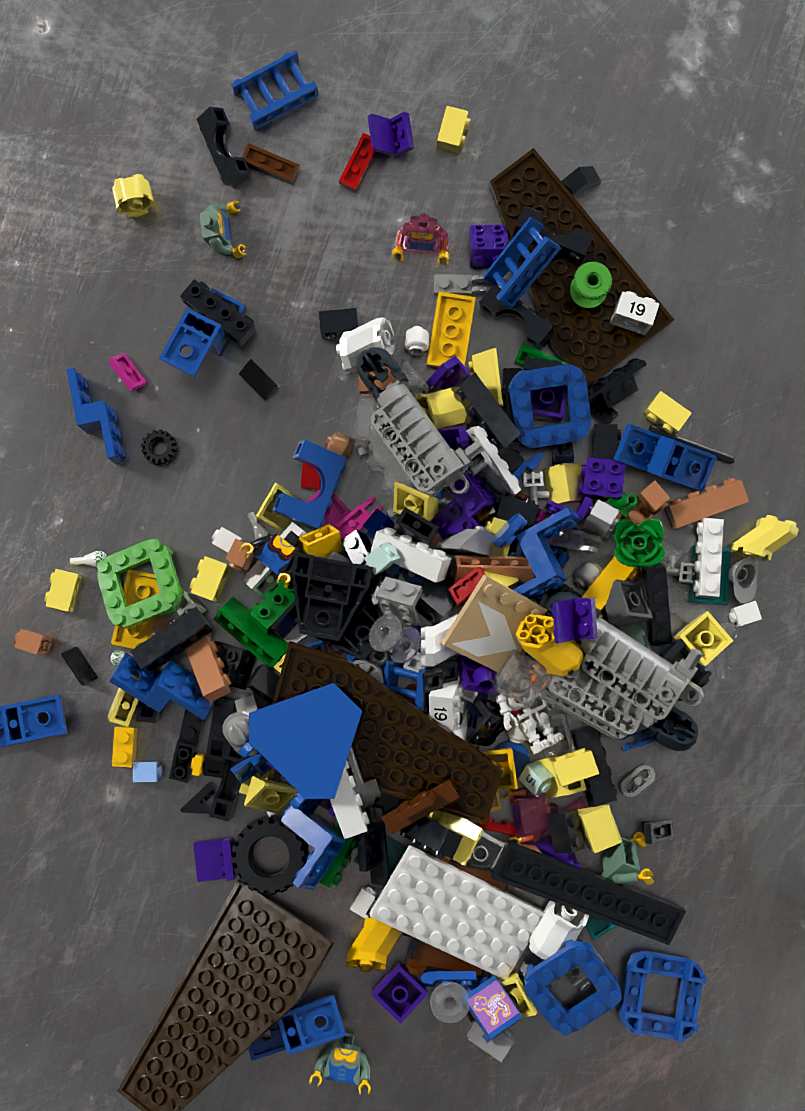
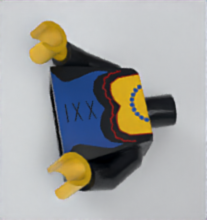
(275, 553)

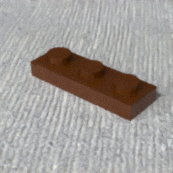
(271, 163)

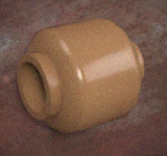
(340, 444)

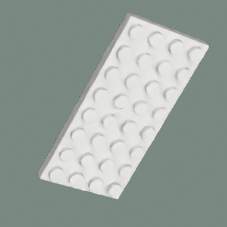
(456, 912)

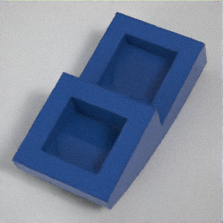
(529, 465)
(250, 766)

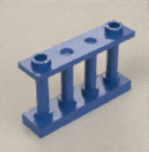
(275, 107)
(529, 270)
(393, 671)

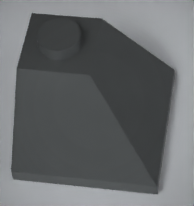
(627, 604)

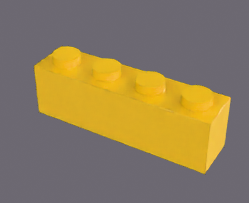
(602, 585)

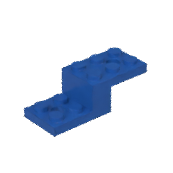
(95, 416)
(665, 457)
(158, 688)
(21, 720)
(299, 1031)

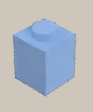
(147, 771)

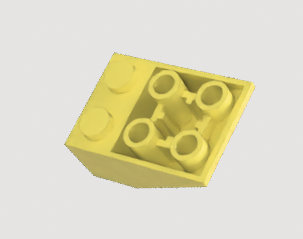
(470, 832)

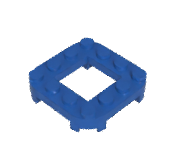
(547, 377)
(560, 963)
(649, 1024)

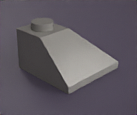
(469, 542)

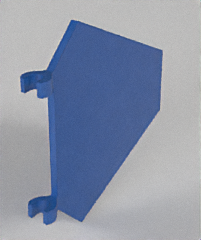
(307, 740)

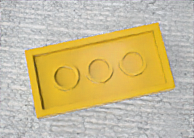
(450, 328)
(136, 588)

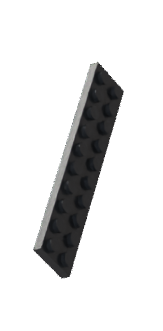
(587, 892)

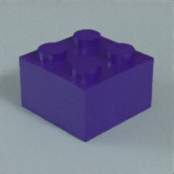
(549, 403)
(399, 992)

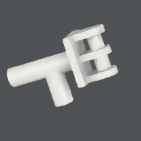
(534, 494)
(679, 572)

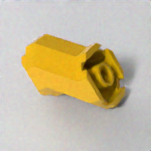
(538, 640)
(372, 946)

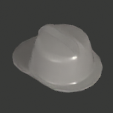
(744, 578)
(237, 731)

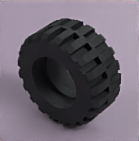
(244, 864)

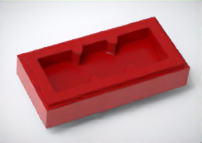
(463, 588)

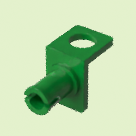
(624, 504)

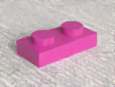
(127, 372)

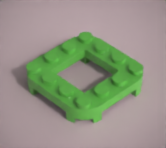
(170, 591)

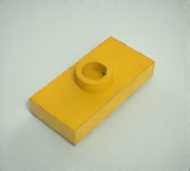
(198, 764)

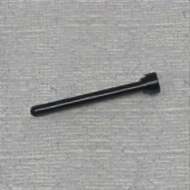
(721, 456)

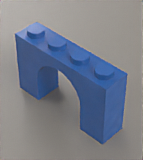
(329, 467)

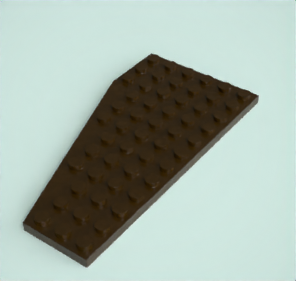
(580, 334)
(395, 738)
(234, 990)

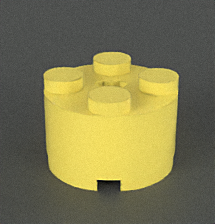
(133, 195)

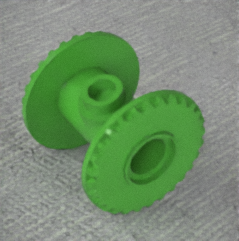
(590, 284)

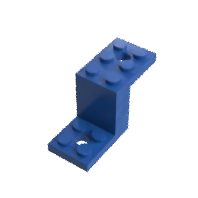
(198, 334)
(540, 554)
(319, 835)

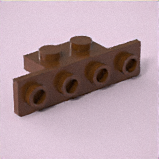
(420, 806)

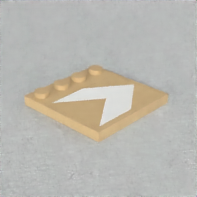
(489, 623)

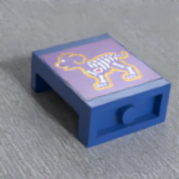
(492, 1008)

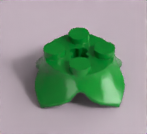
(648, 533)

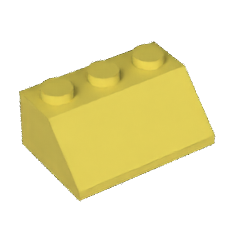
(487, 369)

